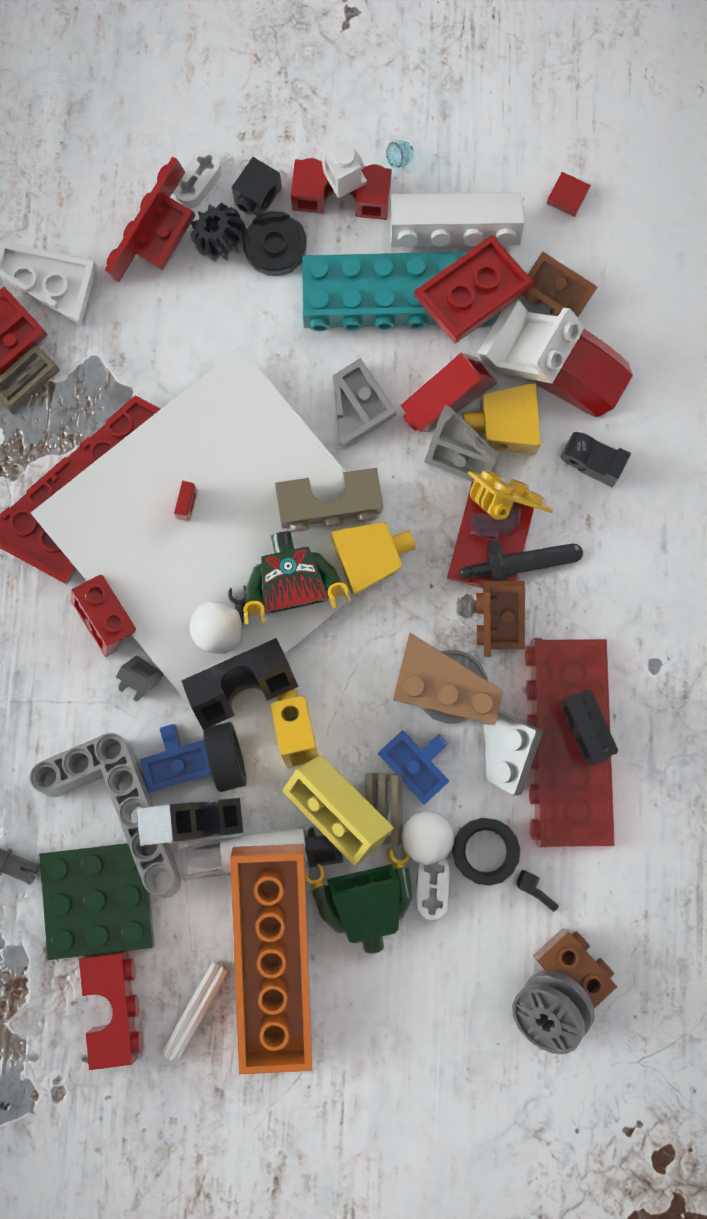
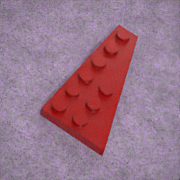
(22, 533)

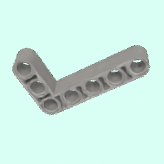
(124, 801)

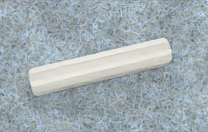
(194, 1011)

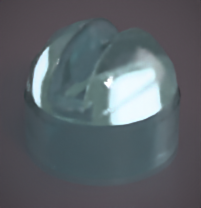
(399, 149)

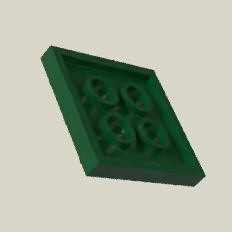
(94, 902)

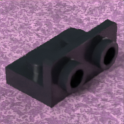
(588, 727)

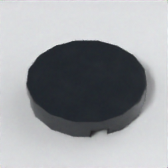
(275, 243)

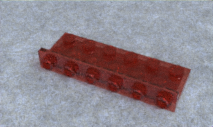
(569, 797)

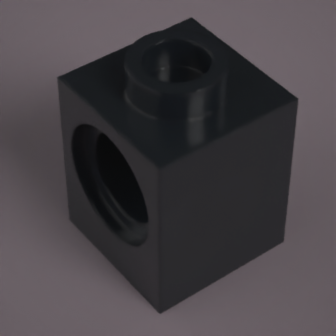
(256, 187)

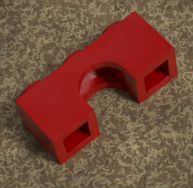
(312, 189)
(118, 1041)

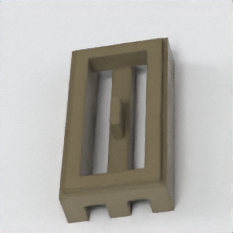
(34, 385)
(396, 801)

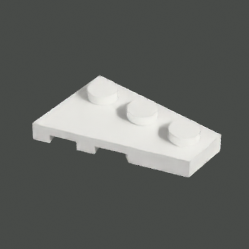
(49, 277)

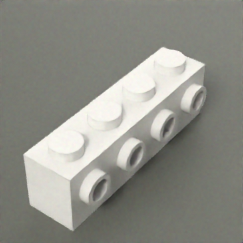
(455, 219)

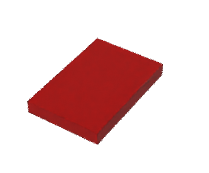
(473, 289)
(472, 550)

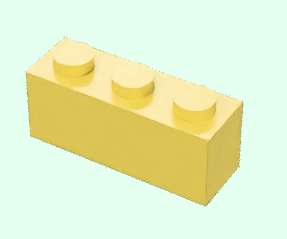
(337, 809)

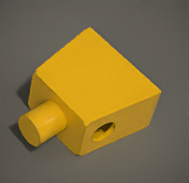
(508, 419)
(370, 554)
(295, 737)

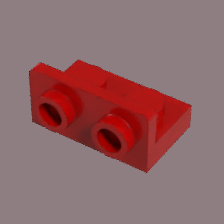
(102, 614)

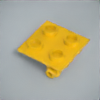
(498, 496)

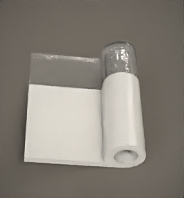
(208, 888)

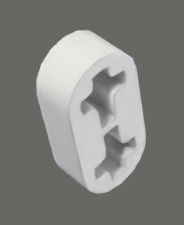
(202, 182)
(441, 892)

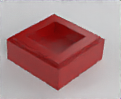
(568, 194)
(185, 501)

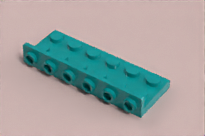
(370, 289)

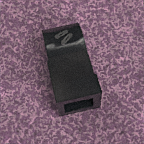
(595, 458)

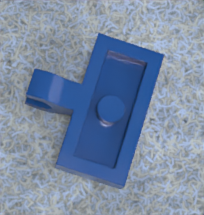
(176, 763)
(415, 764)

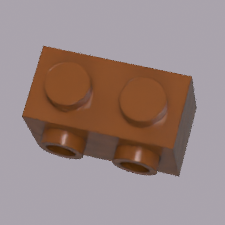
(568, 955)

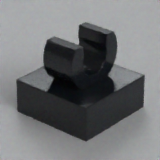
(321, 850)

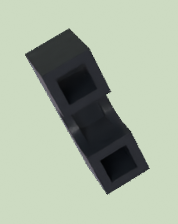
(215, 688)
(189, 821)

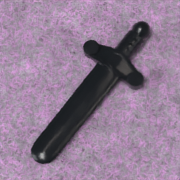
(500, 566)

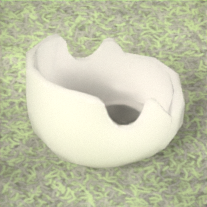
(216, 627)
(428, 837)

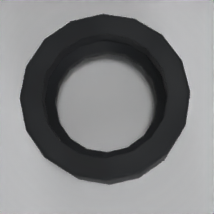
(224, 757)
(512, 853)

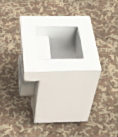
(343, 168)

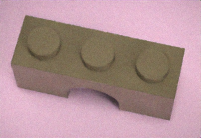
(300, 507)

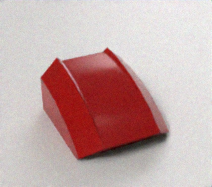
(591, 376)

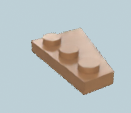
(445, 686)

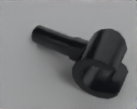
(528, 882)

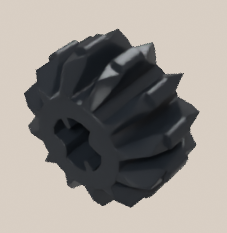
(218, 232)

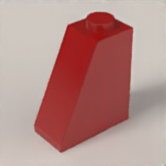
(453, 386)

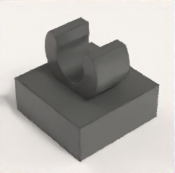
(139, 676)

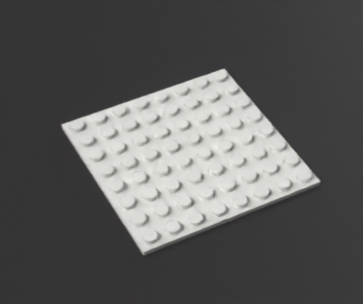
(234, 443)

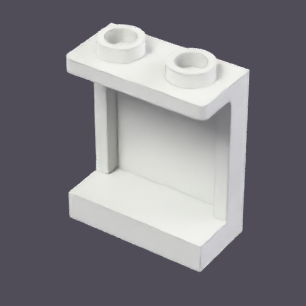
(530, 343)

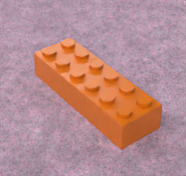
(271, 958)

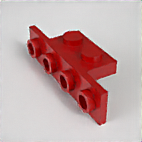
(156, 227)

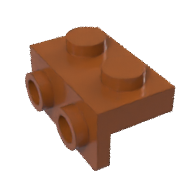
(558, 286)
(503, 614)

